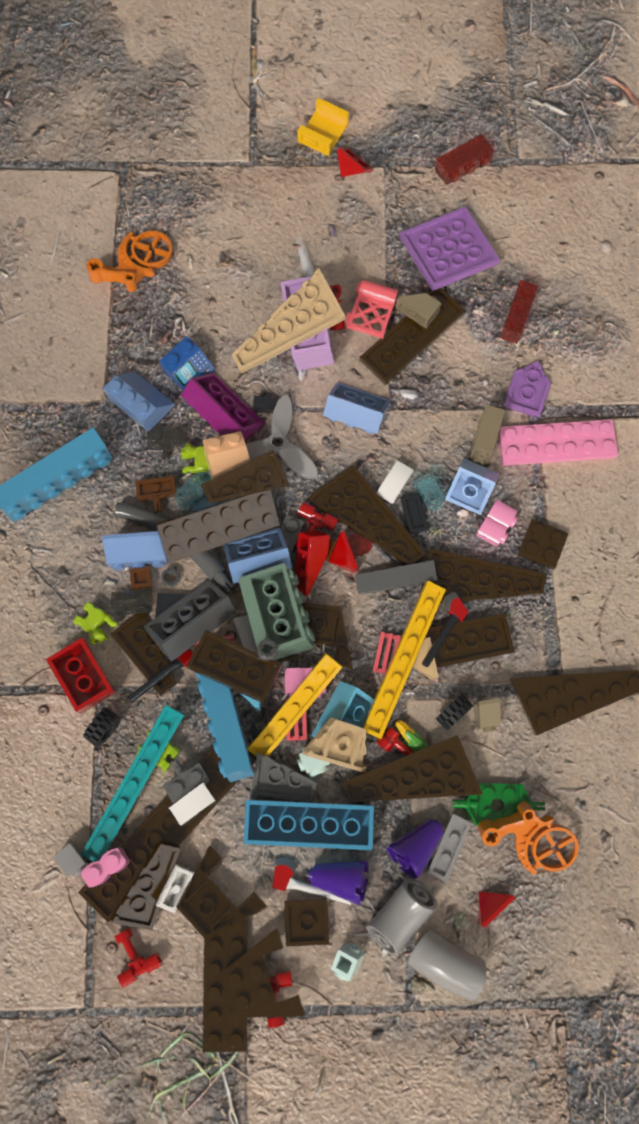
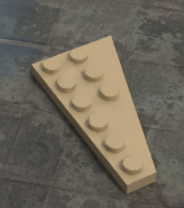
(296, 320)

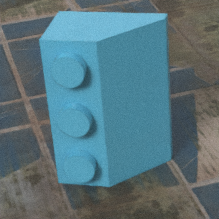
(347, 705)

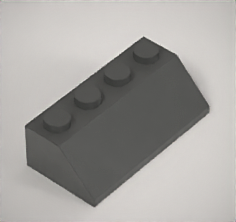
(188, 619)

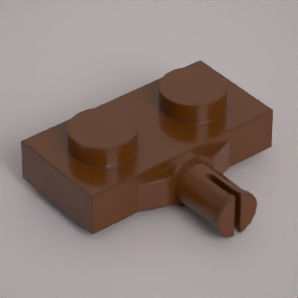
(156, 490)

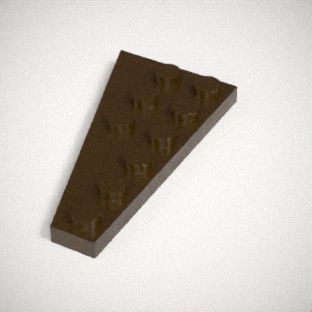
(428, 773)

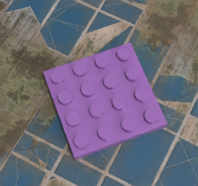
(449, 248)

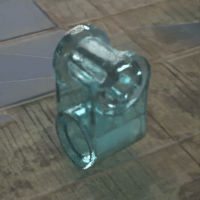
(428, 488)
(191, 489)

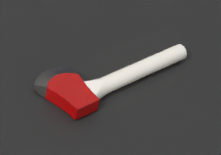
(283, 880)

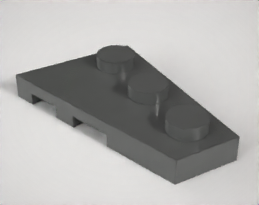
(281, 781)

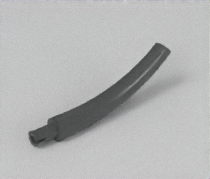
(205, 560)

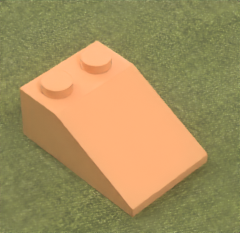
(225, 453)

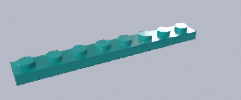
(132, 783)

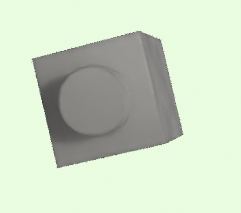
(71, 860)

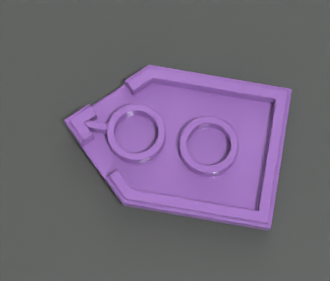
(528, 390)

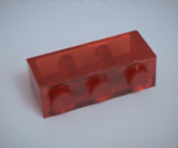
(464, 159)
(518, 312)

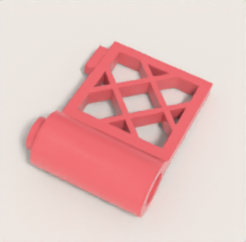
(377, 297)

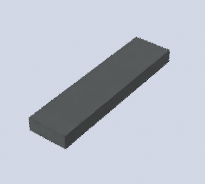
(396, 577)

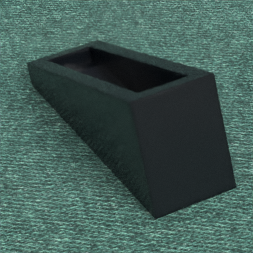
(264, 404)

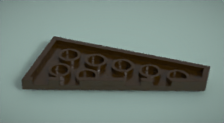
(364, 512)
(482, 579)
(562, 698)

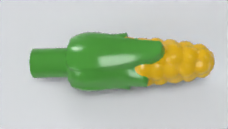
(412, 738)

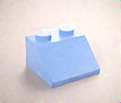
(472, 486)

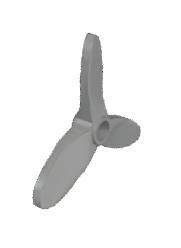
(287, 452)

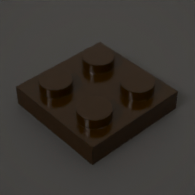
(542, 544)
(306, 922)

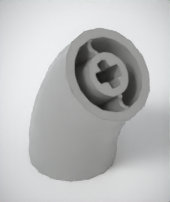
(402, 916)
(449, 966)

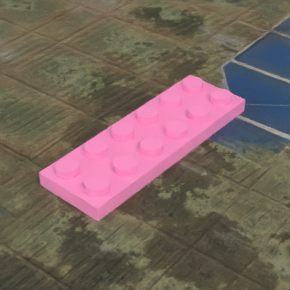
(557, 442)

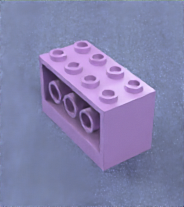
(315, 350)

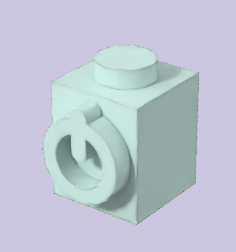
(312, 765)
(347, 961)

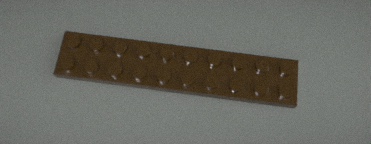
(158, 826)

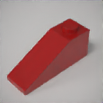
(310, 557)

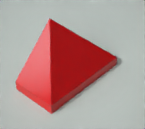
(350, 163)
(342, 555)
(491, 905)

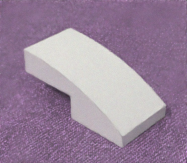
(395, 482)
(192, 804)

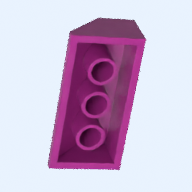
(221, 406)

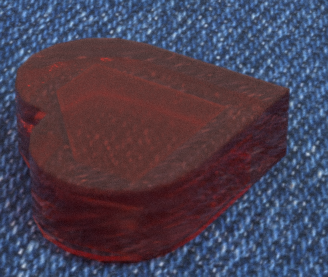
(359, 546)

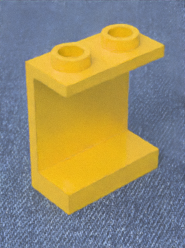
(324, 127)

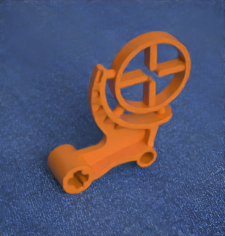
(127, 271)
(524, 825)

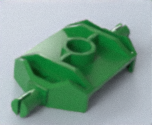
(480, 806)

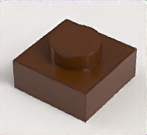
(140, 578)

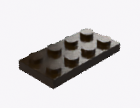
(473, 640)
(234, 666)

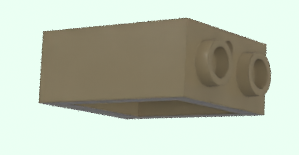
(486, 435)

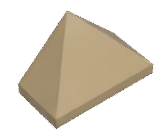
(431, 671)

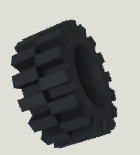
(454, 712)
(101, 727)

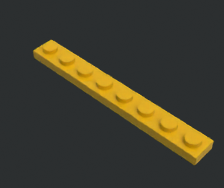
(403, 659)

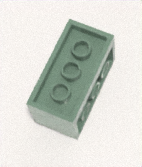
(277, 610)

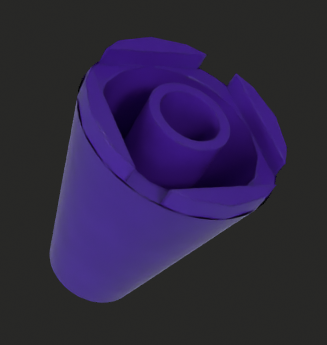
(416, 847)
(341, 879)

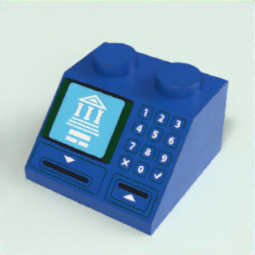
(185, 362)

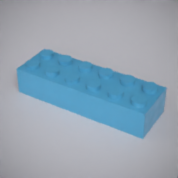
(53, 475)
(226, 729)
(308, 825)

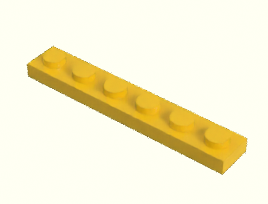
(295, 706)

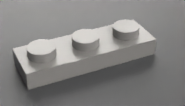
(449, 848)

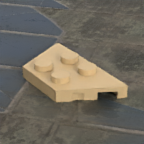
(339, 744)

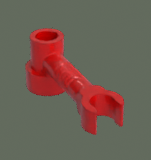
(390, 739)

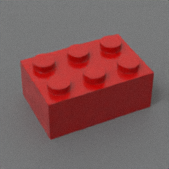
(81, 676)

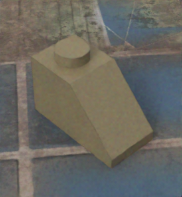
(419, 307)
(487, 714)

